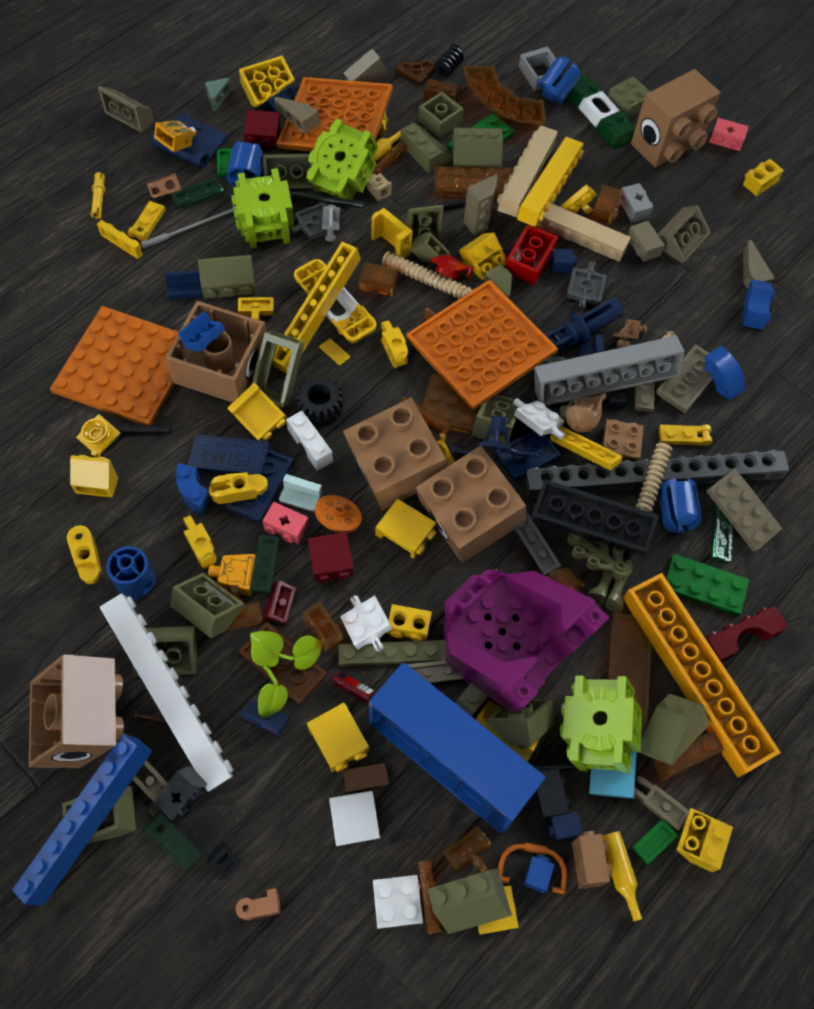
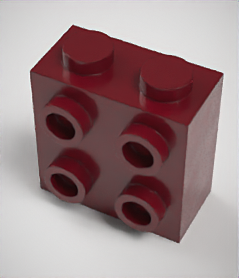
(262, 128)
(330, 557)

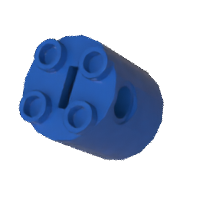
(245, 159)
(131, 572)

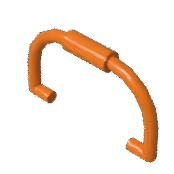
(537, 849)

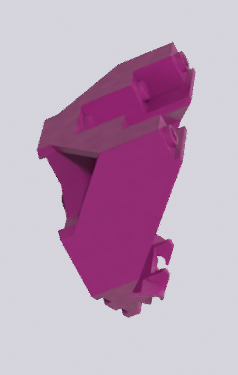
(549, 629)

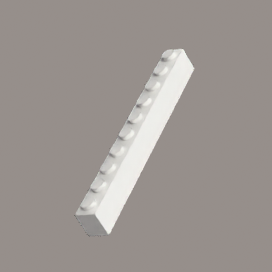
(166, 692)

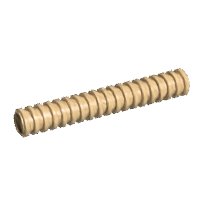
(428, 277)
(654, 477)

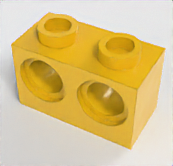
(763, 177)
(410, 617)

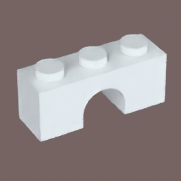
(314, 445)

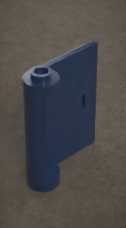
(203, 144)

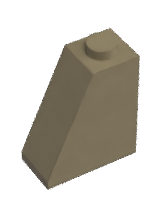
(367, 69)

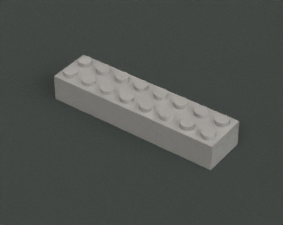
(609, 370)

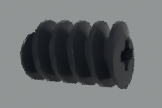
(449, 60)

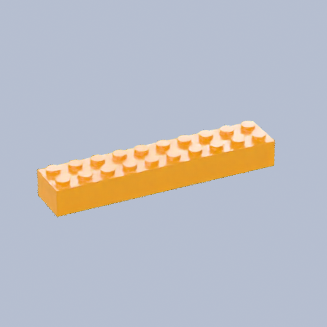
(700, 674)

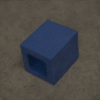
(563, 261)
(564, 826)

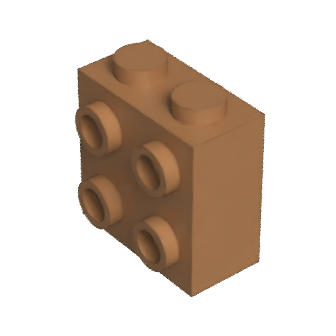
(623, 439)
(590, 860)

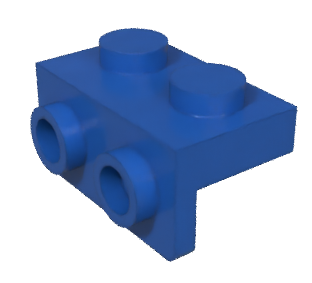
(200, 332)

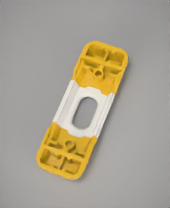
(355, 322)

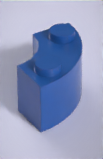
(757, 304)
(725, 373)
(192, 493)

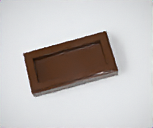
(365, 778)

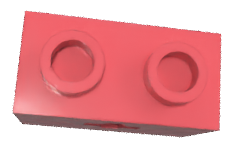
(728, 134)
(293, 523)

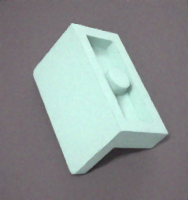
(300, 493)

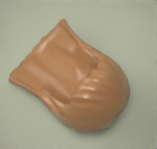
(585, 413)

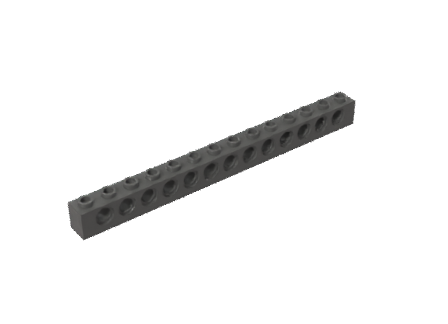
(756, 471)

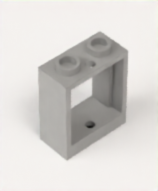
(534, 59)

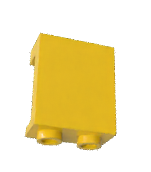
(392, 230)
(257, 413)
(406, 528)
(338, 737)

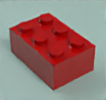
(531, 254)

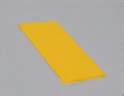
(334, 351)

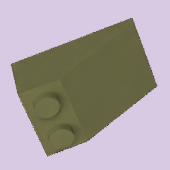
(424, 220)
(495, 406)
(673, 728)
(118, 821)

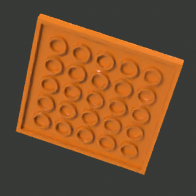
(353, 102)
(481, 344)
(119, 367)

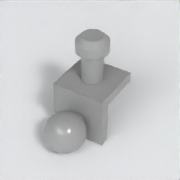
(330, 221)

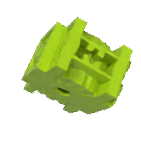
(335, 154)
(263, 208)
(600, 738)

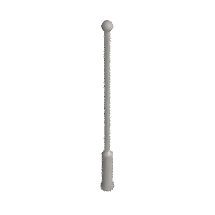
(165, 236)

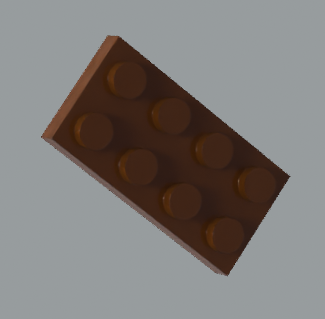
(297, 682)

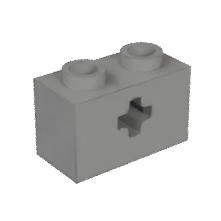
(636, 203)

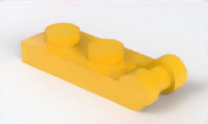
(147, 221)
(685, 435)

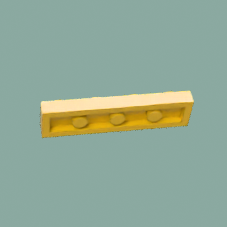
(588, 449)

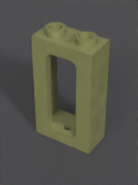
(265, 361)

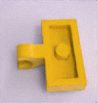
(580, 200)
(256, 306)

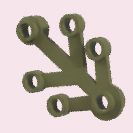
(617, 568)

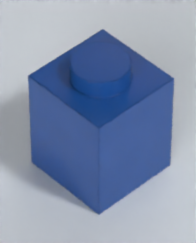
(538, 873)

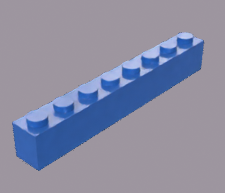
(81, 821)

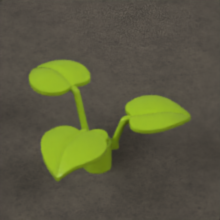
(265, 652)

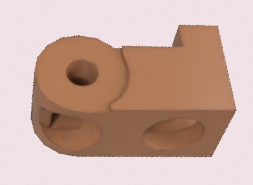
(164, 185)
(259, 908)

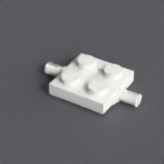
(539, 418)
(366, 623)

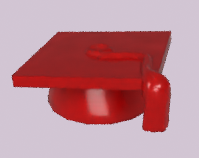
(450, 266)

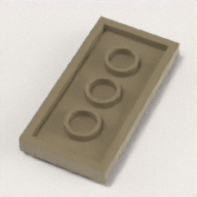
(691, 383)
(744, 510)

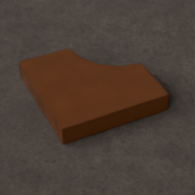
(416, 71)

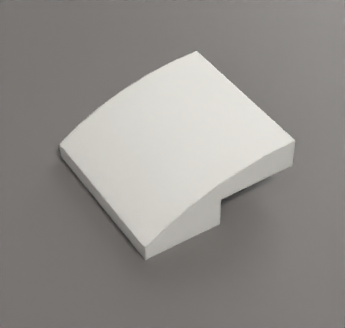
(354, 818)

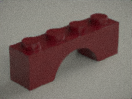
(765, 625)

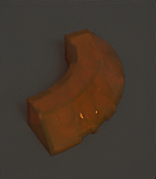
(501, 100)

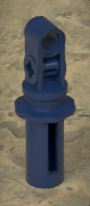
(582, 326)

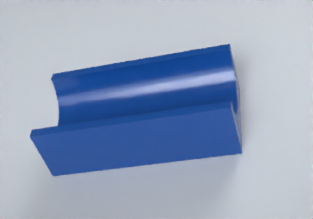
(453, 748)

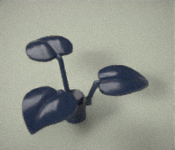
(498, 427)

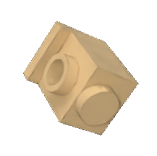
(377, 184)

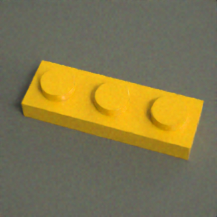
(120, 239)

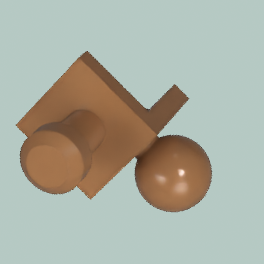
(631, 330)

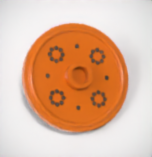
(338, 513)

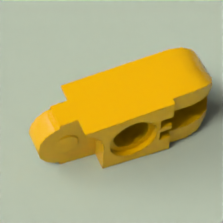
(394, 344)
(224, 489)
(199, 542)
(89, 568)

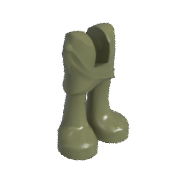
(614, 601)

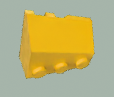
(265, 79)

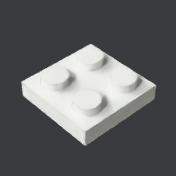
(397, 901)

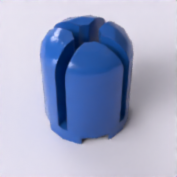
(553, 74)
(679, 505)

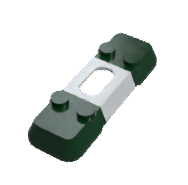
(611, 126)

